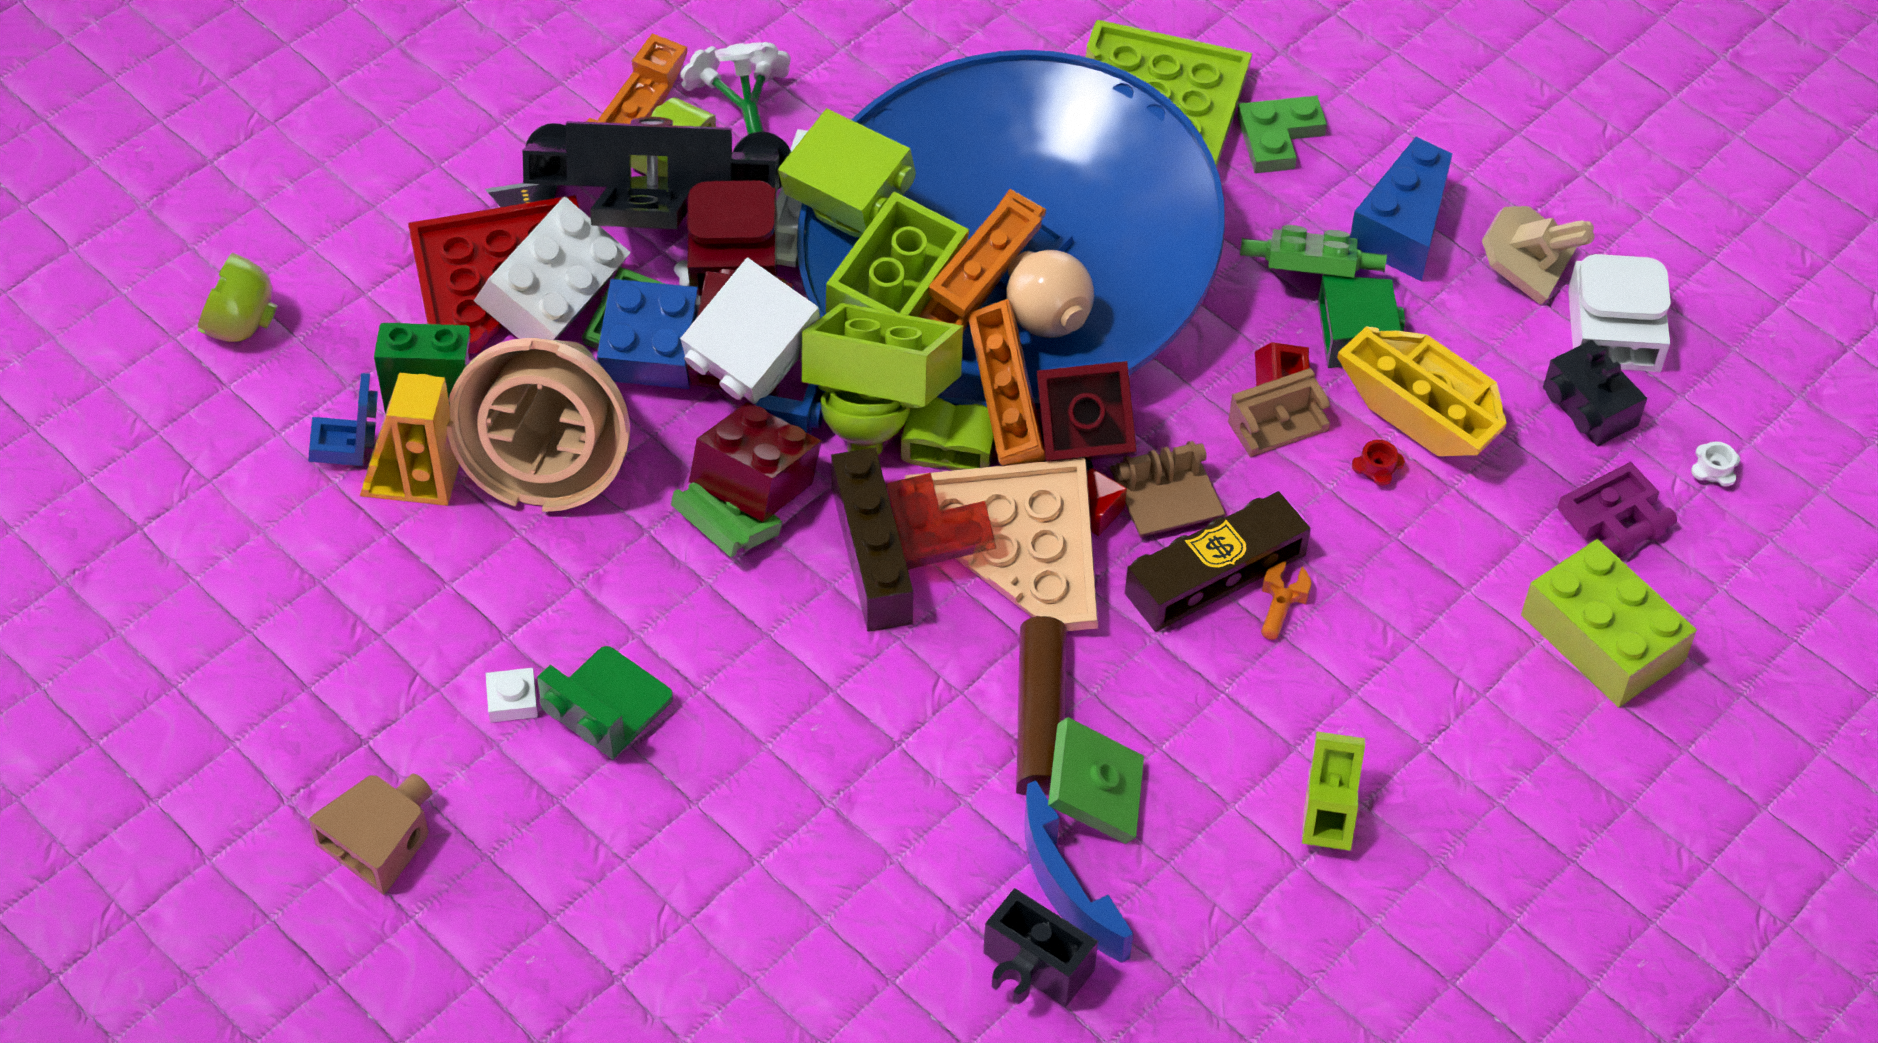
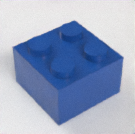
(644, 332)

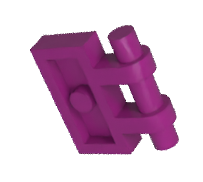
(1611, 499)

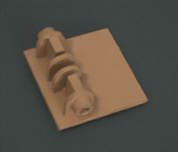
(1168, 489)

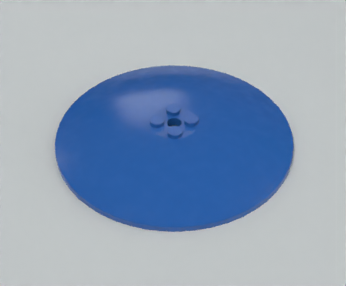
(1093, 146)

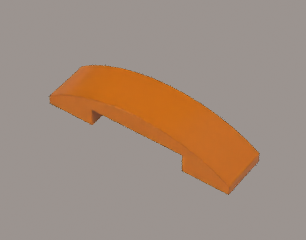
(652, 78)

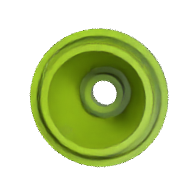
(861, 420)

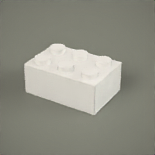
(552, 274)

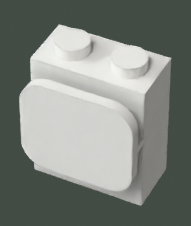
(1622, 308)
(749, 333)

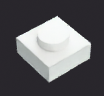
(511, 695)

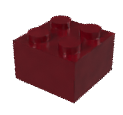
(1087, 412)
(755, 461)

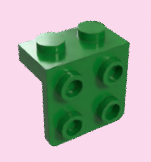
(604, 699)

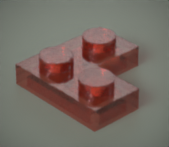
(933, 534)

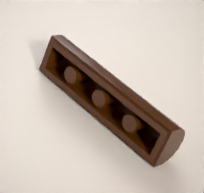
(1040, 698)

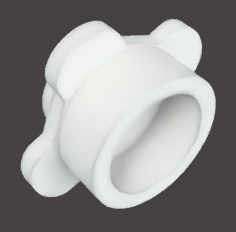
(1716, 463)

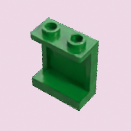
(420, 350)

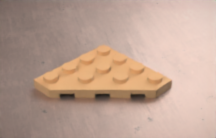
(1039, 535)

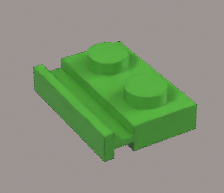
(723, 521)

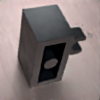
(1594, 392)
(1038, 949)

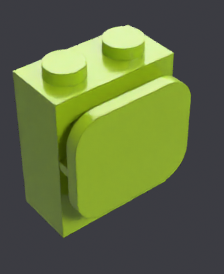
(846, 172)

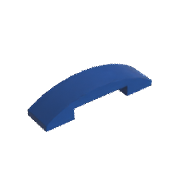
(1096, 918)

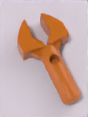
(1282, 597)

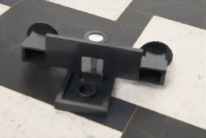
(601, 157)

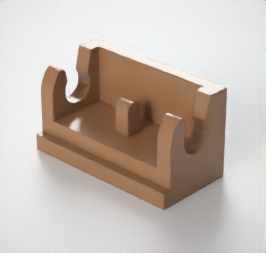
(1279, 412)

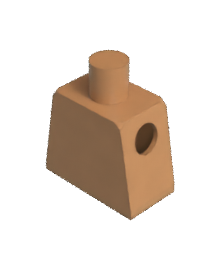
(374, 828)

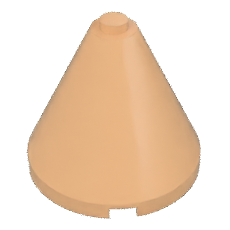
(538, 423)

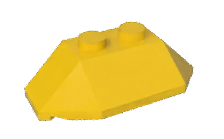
(1425, 390)

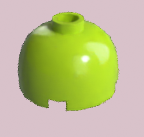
(238, 302)

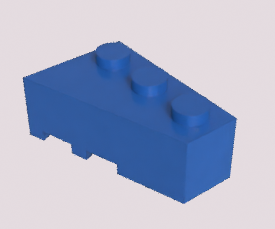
(1404, 208)

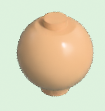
(1049, 292)

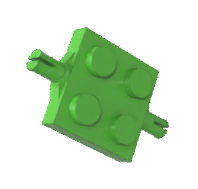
(1313, 253)

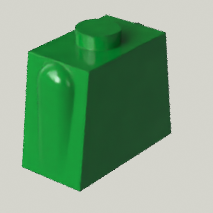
(1352, 304)

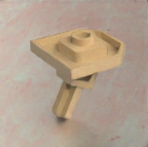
(1533, 249)

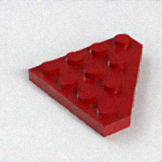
(459, 256)

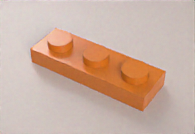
(984, 257)

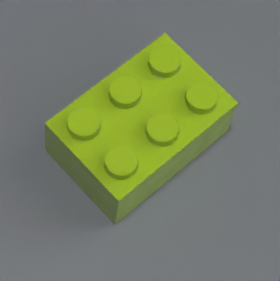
(896, 259)
(882, 354)
(1608, 622)

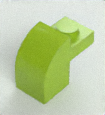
(1333, 791)

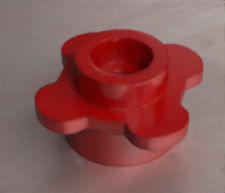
(1378, 452)

